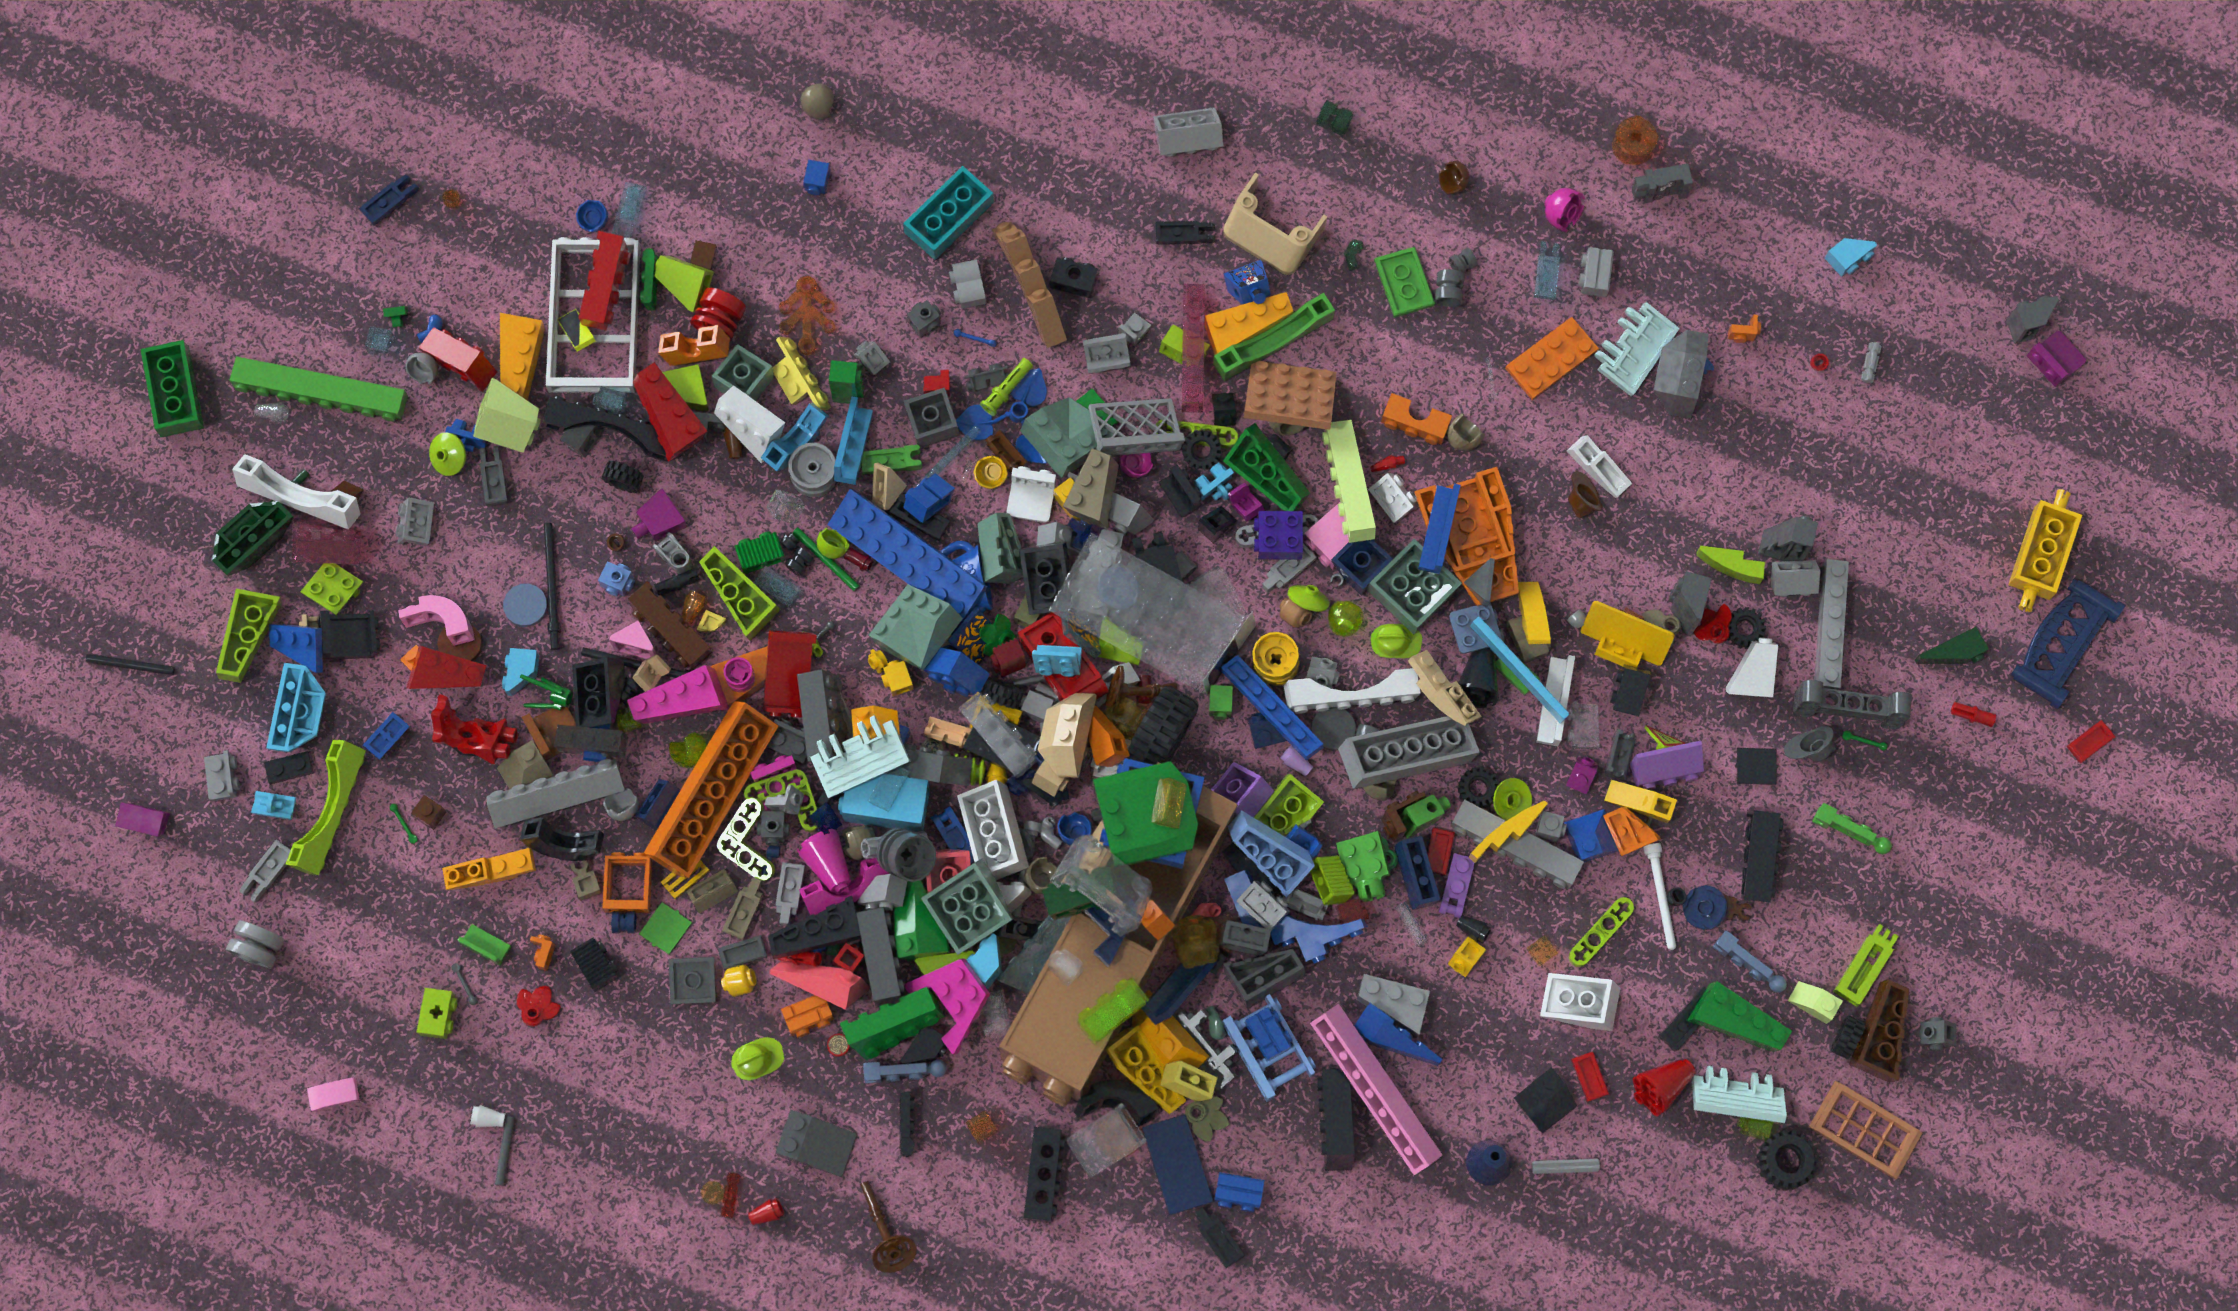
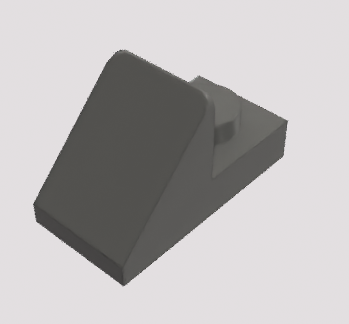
(710, 421)

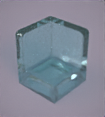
(378, 340)

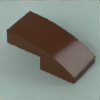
(703, 254)

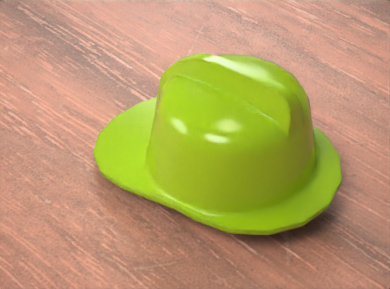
(1395, 641)
(757, 1058)

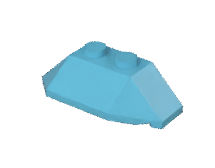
(296, 709)

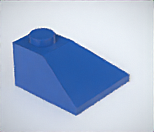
(1590, 836)

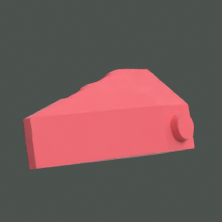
(946, 866)
(828, 983)

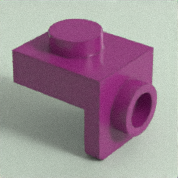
(1244, 502)
(1582, 774)

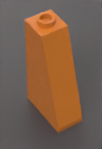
(758, 662)

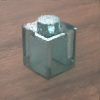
(611, 400)

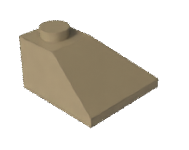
(524, 766)

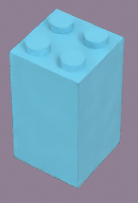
(906, 812)

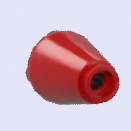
(1662, 1085)

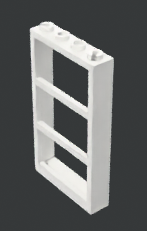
(589, 385)

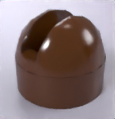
(612, 545)

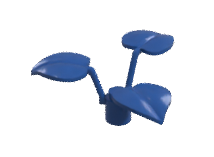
(1029, 392)

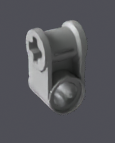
(671, 551)

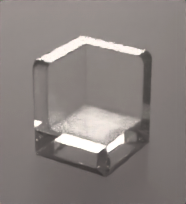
(785, 506)

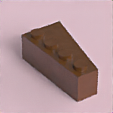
(668, 626)
(1881, 1041)

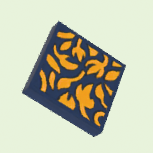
(967, 637)

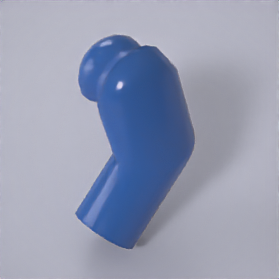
(434, 321)

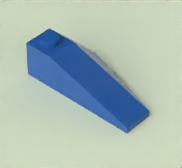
(1379, 1030)

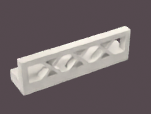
(1558, 685)

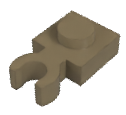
(585, 882)

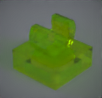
(626, 721)

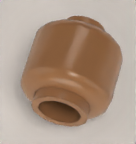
(1294, 614)

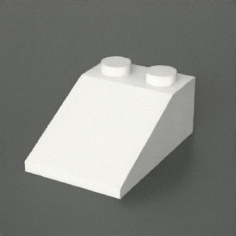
(1581, 1001)

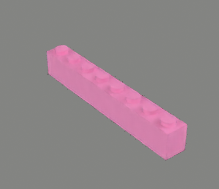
(1376, 1089)

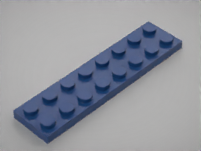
(905, 553)

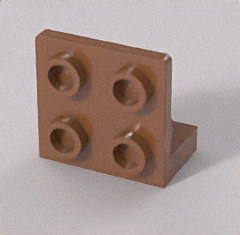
(544, 729)

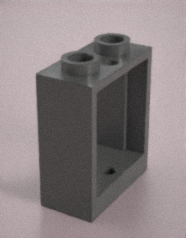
(1235, 937)

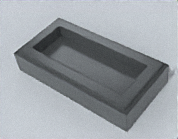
(742, 952)

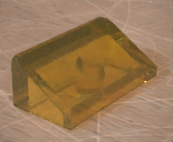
(1168, 803)

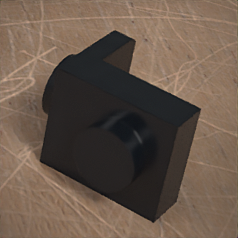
(1224, 409)

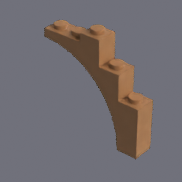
(1030, 278)

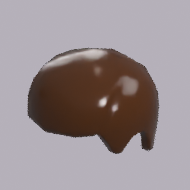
(1454, 177)

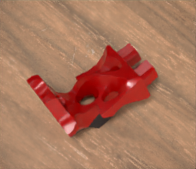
(486, 745)

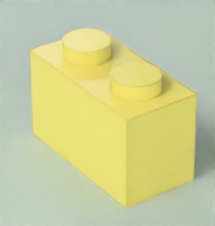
(1188, 1081)

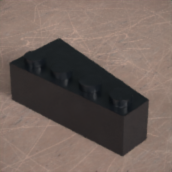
(1761, 855)
(1336, 1120)

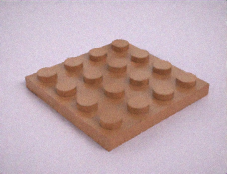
(1290, 395)

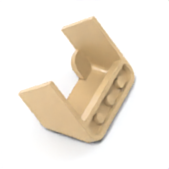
(1263, 239)

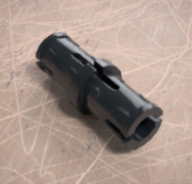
(676, 582)

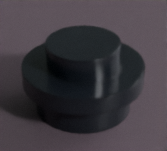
(790, 541)

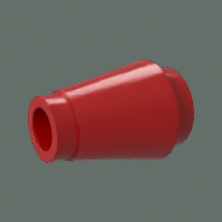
(766, 1212)

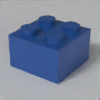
(956, 672)

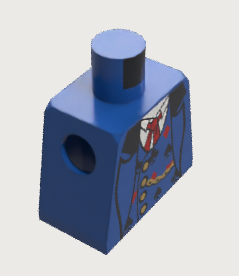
(1248, 283)

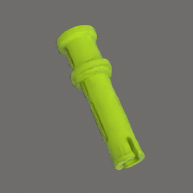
(1000, 394)

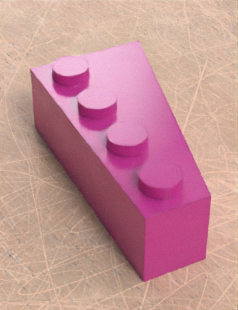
(681, 697)

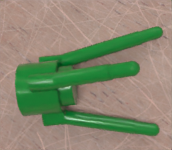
(559, 695)

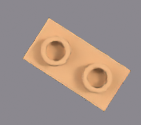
(947, 732)

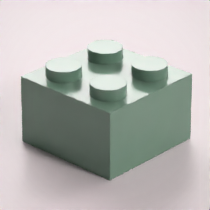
(743, 371)

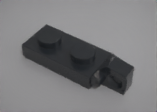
(1218, 1238)

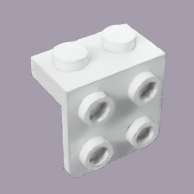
(1031, 494)

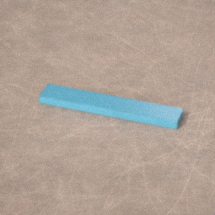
(1519, 670)

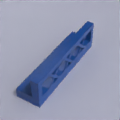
(1439, 528)

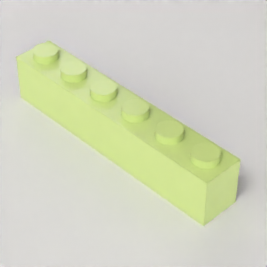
(1350, 482)

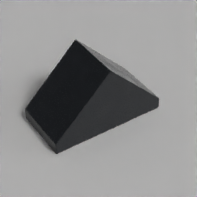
(1215, 523)

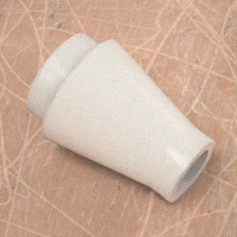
(486, 1117)

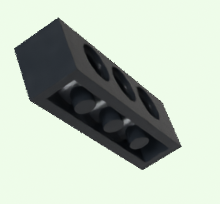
(1043, 1138)

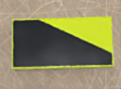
(577, 334)

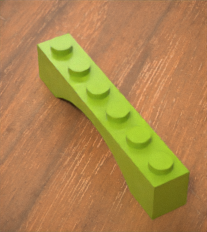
(342, 766)

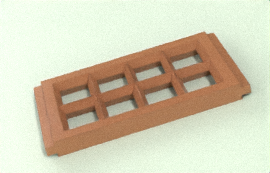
(1903, 1152)

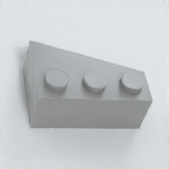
(1399, 1001)

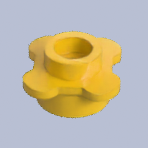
(877, 660)

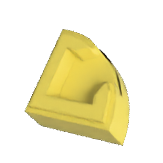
(710, 622)

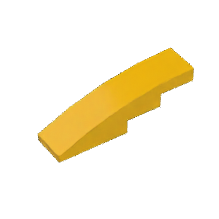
(1533, 613)
(1513, 827)

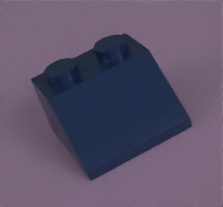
(1361, 563)

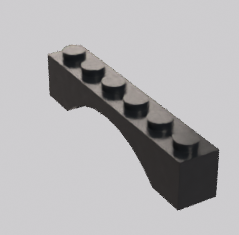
(563, 416)

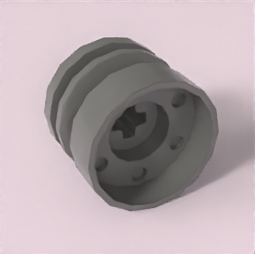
(906, 854)

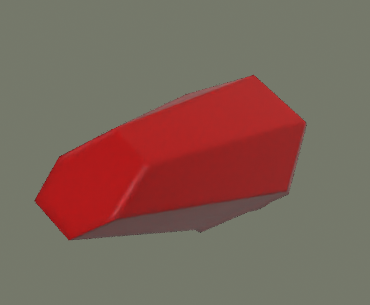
(1388, 463)

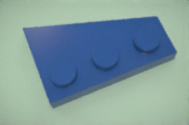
(298, 643)

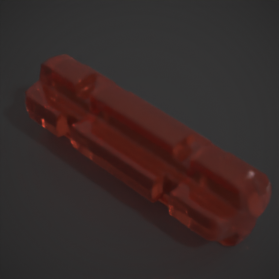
(730, 1195)

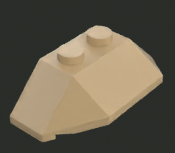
(1066, 734)

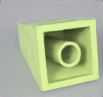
(506, 418)

